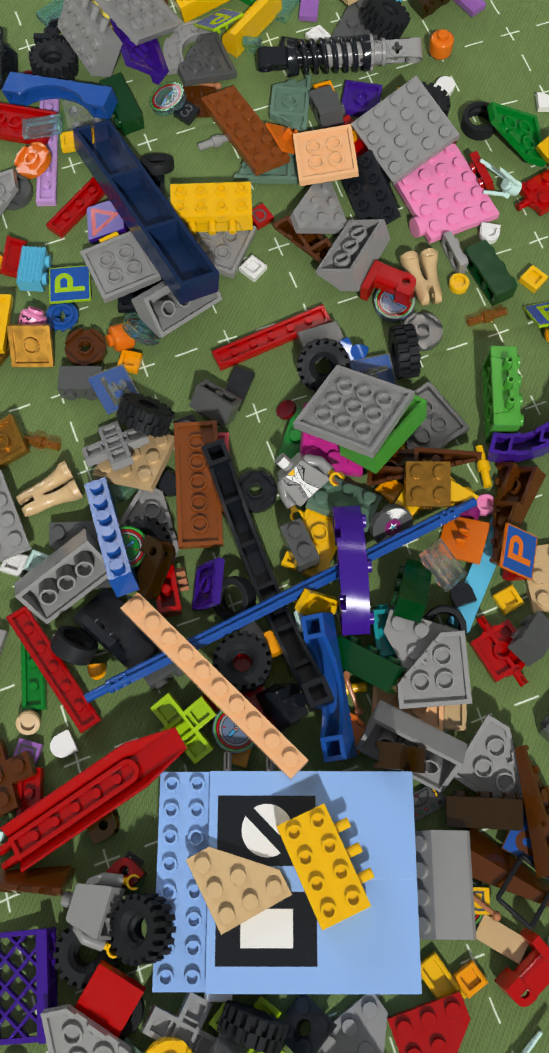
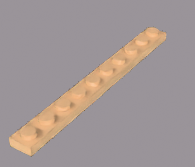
(215, 686)

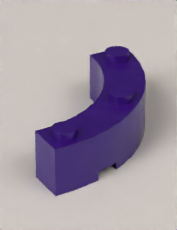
(518, 446)
(352, 570)

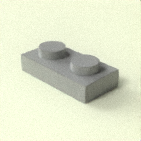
(453, 253)

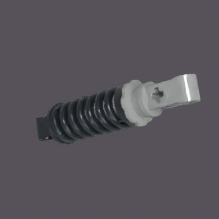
(331, 54)

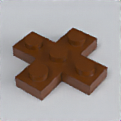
(12, 772)

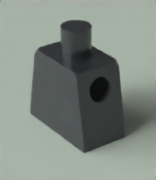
(282, 705)

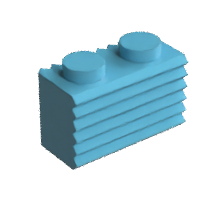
(33, 269)

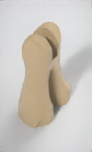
(429, 283)
(58, 478)

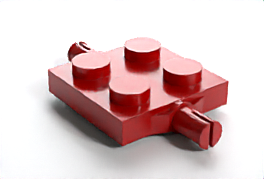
(535, 194)
(494, 653)

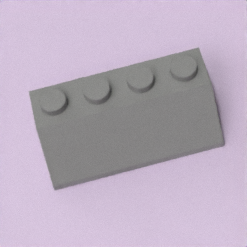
(354, 253)
(163, 312)
(62, 578)
(391, 724)
(445, 885)

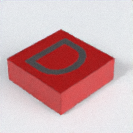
(261, 216)

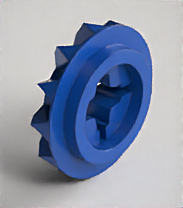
(54, 314)

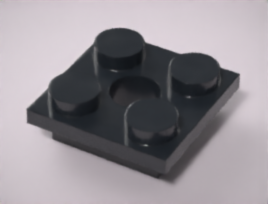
(321, 1025)

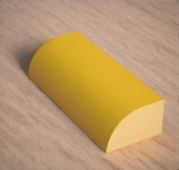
(253, 22)

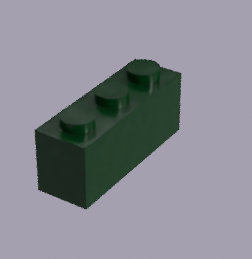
(126, 113)
(490, 273)
(411, 590)
(370, 664)

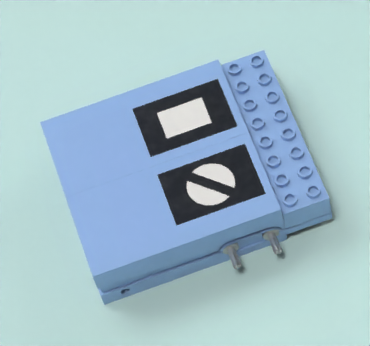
(284, 944)

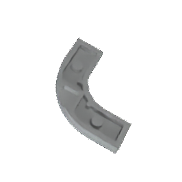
(176, 43)

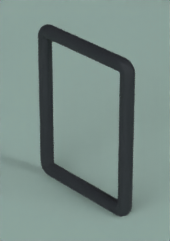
(498, 897)

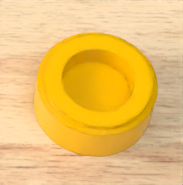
(458, 283)

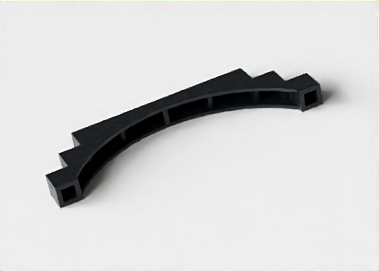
(292, 647)

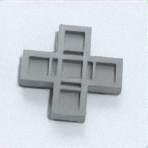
(114, 446)
(185, 1025)

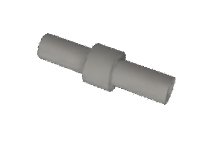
(214, 141)

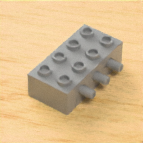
(90, 36)

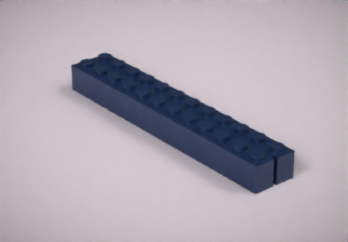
(146, 212)

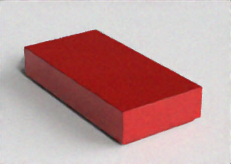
(11, 256)

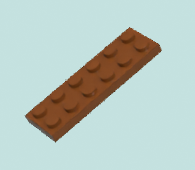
(244, 130)
(197, 504)

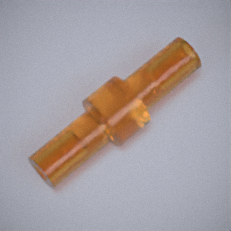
(487, 316)
(41, 442)

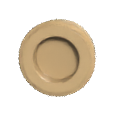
(28, 722)

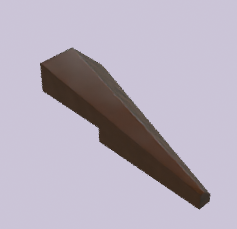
(311, 244)
(394, 467)
(515, 493)
(536, 808)
(493, 865)
(41, 880)

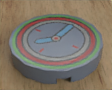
(390, 310)
(229, 735)

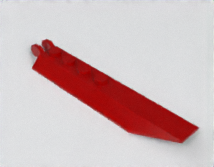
(88, 797)

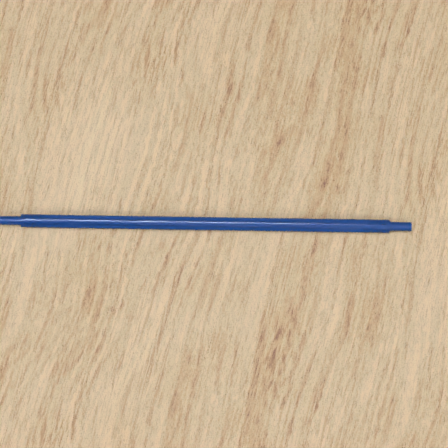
(279, 600)

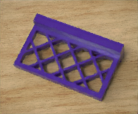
(146, 56)
(45, 978)

